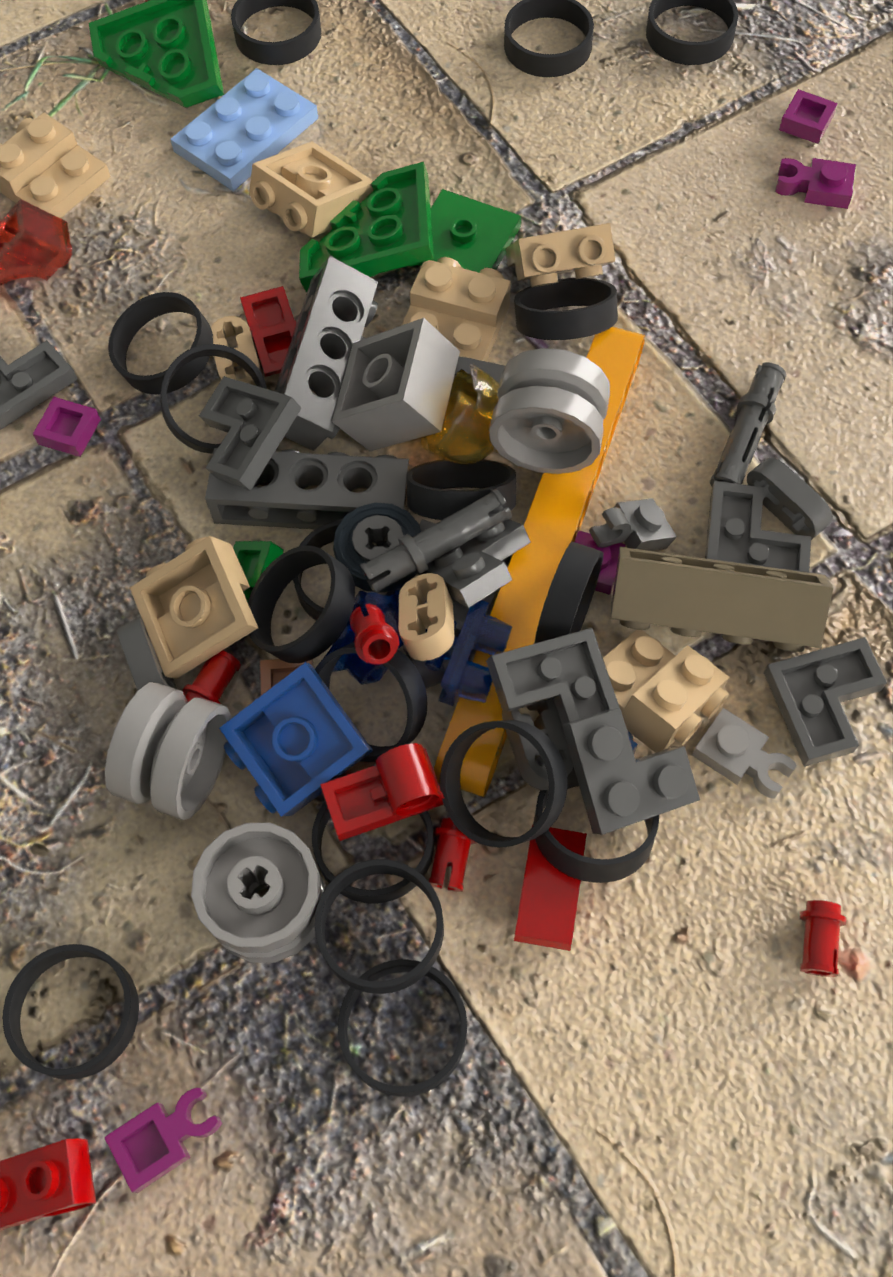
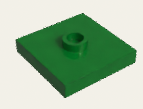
(471, 231)

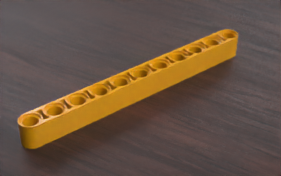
(551, 527)

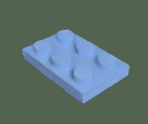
(244, 128)

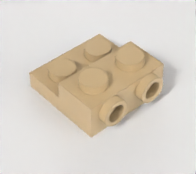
(48, 166)
(306, 187)
(562, 252)
(461, 304)
(194, 605)
(663, 691)

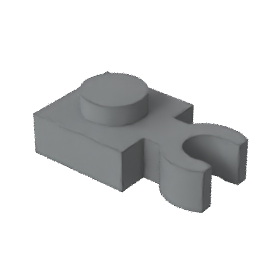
(736, 749)

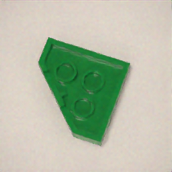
(162, 48)
(382, 231)

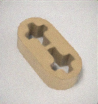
(239, 328)
(417, 616)

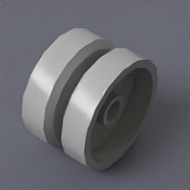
(550, 411)
(167, 750)
(232, 875)

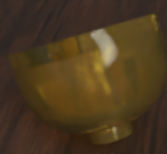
(467, 419)

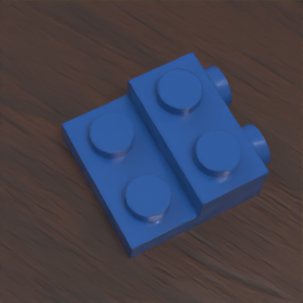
(294, 741)

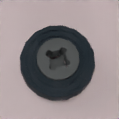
(370, 524)

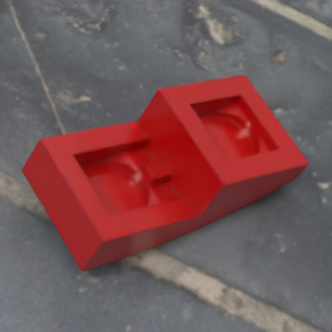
(270, 326)
(549, 896)

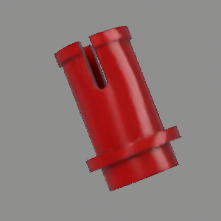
(375, 639)
(213, 678)
(451, 852)
(821, 937)

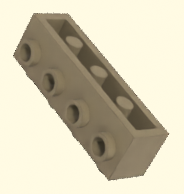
(720, 599)

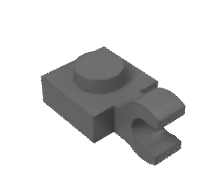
(636, 524)

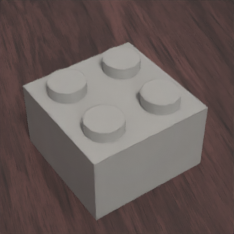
(396, 385)

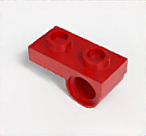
(385, 793)
(46, 1182)

